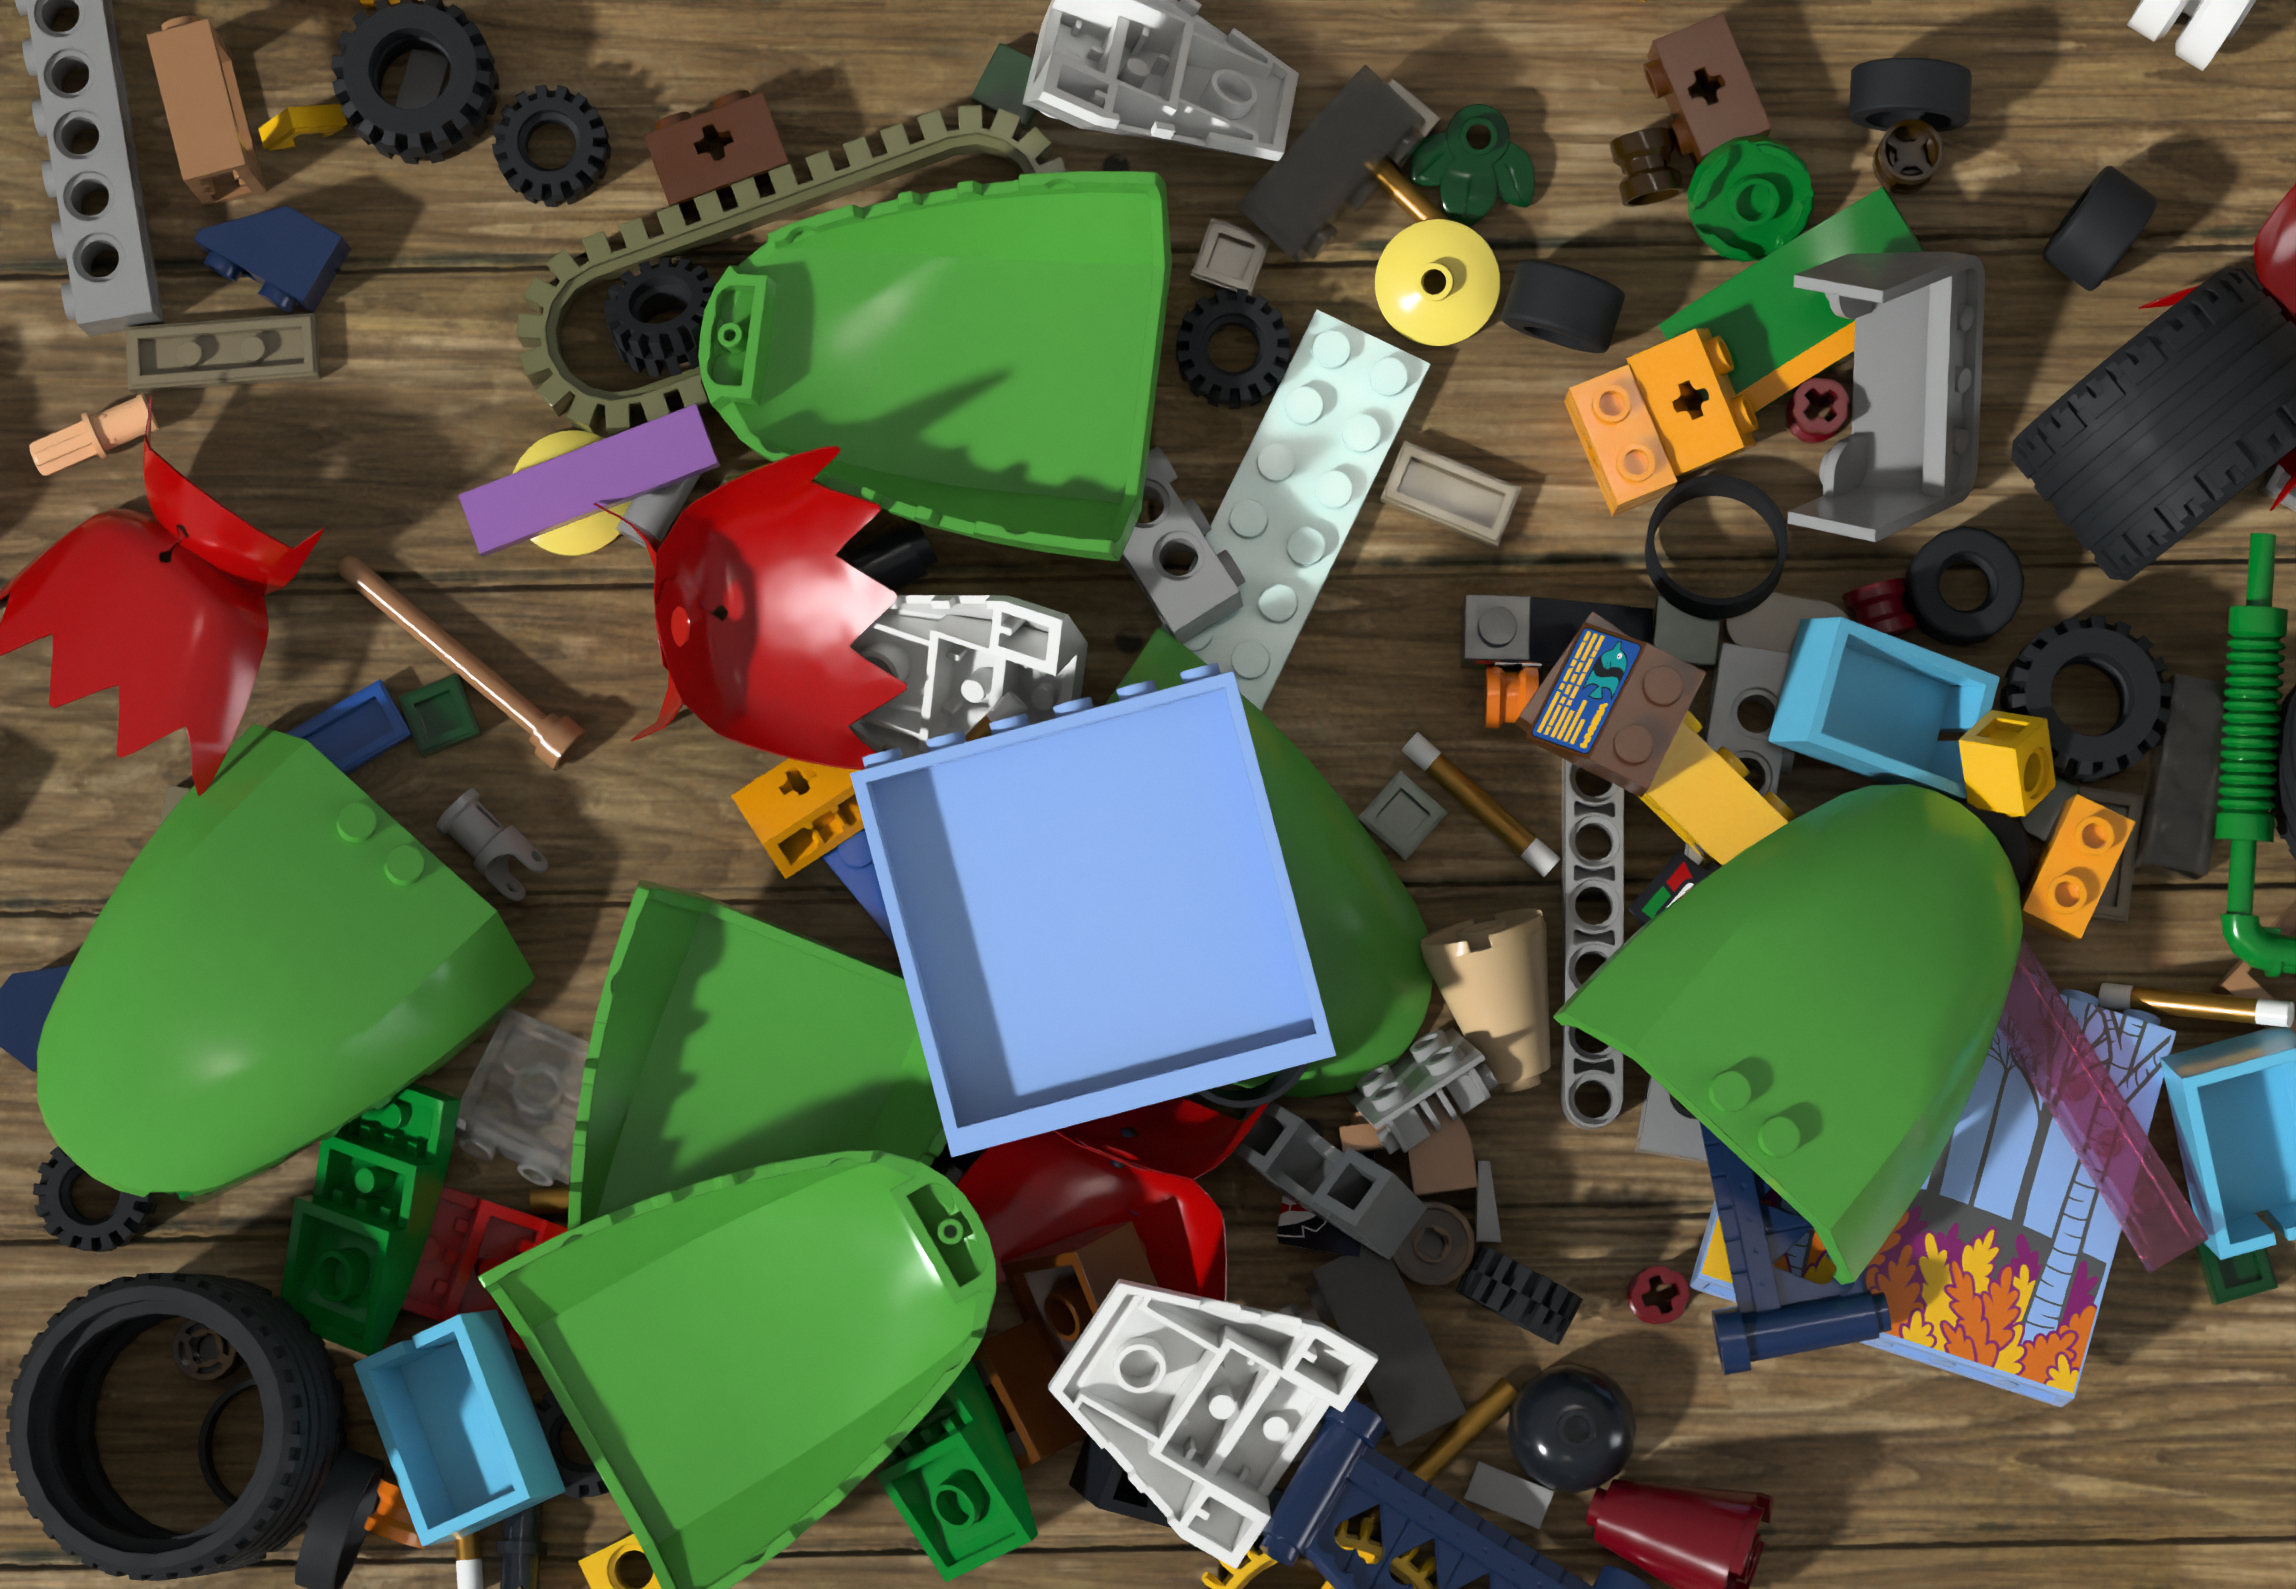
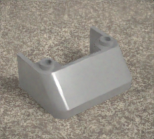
(1911, 390)

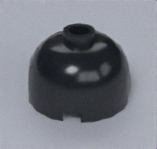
(1571, 1428)

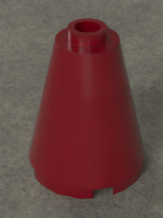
(1683, 1532)

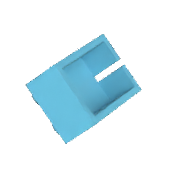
(1879, 705)
(2238, 1136)
(459, 1427)

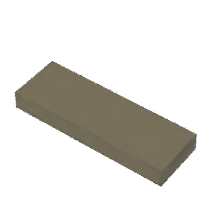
(222, 353)

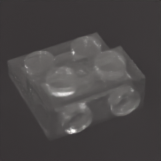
(525, 1098)

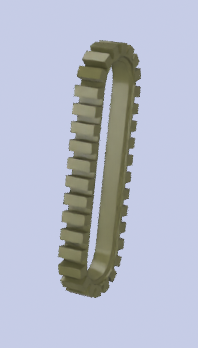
(543, 331)

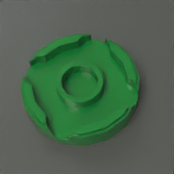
(1750, 197)

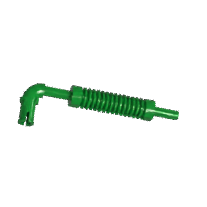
(2249, 759)

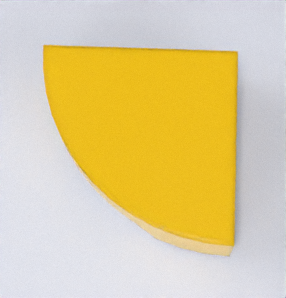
(299, 120)

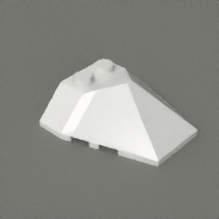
(1160, 77)
(962, 660)
(1205, 1402)

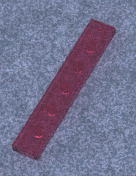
(2096, 1118)

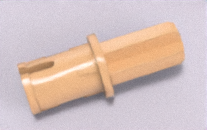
(91, 436)

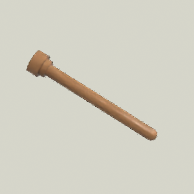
(553, 736)

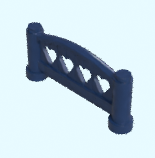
(1774, 1308)
(1348, 1476)

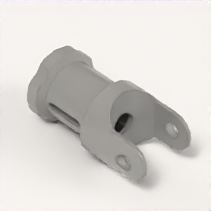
(490, 843)

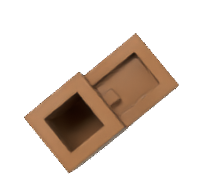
(1436, 1164)

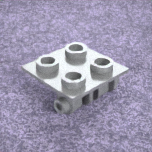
(1436, 1061)

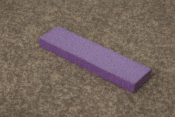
(601, 472)

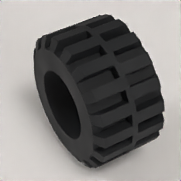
(386, 37)
(2128, 667)

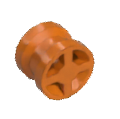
(1507, 694)
(392, 1516)

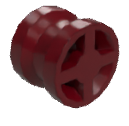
(1882, 607)

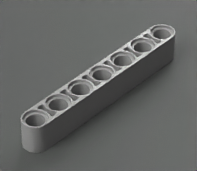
(1583, 939)

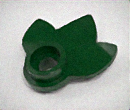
(1470, 175)

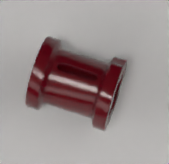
(1815, 391)
(1675, 1304)

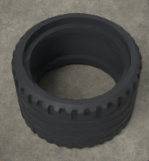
(2169, 424)
(56, 1417)

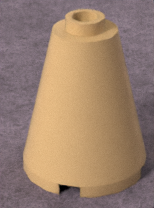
(1498, 990)

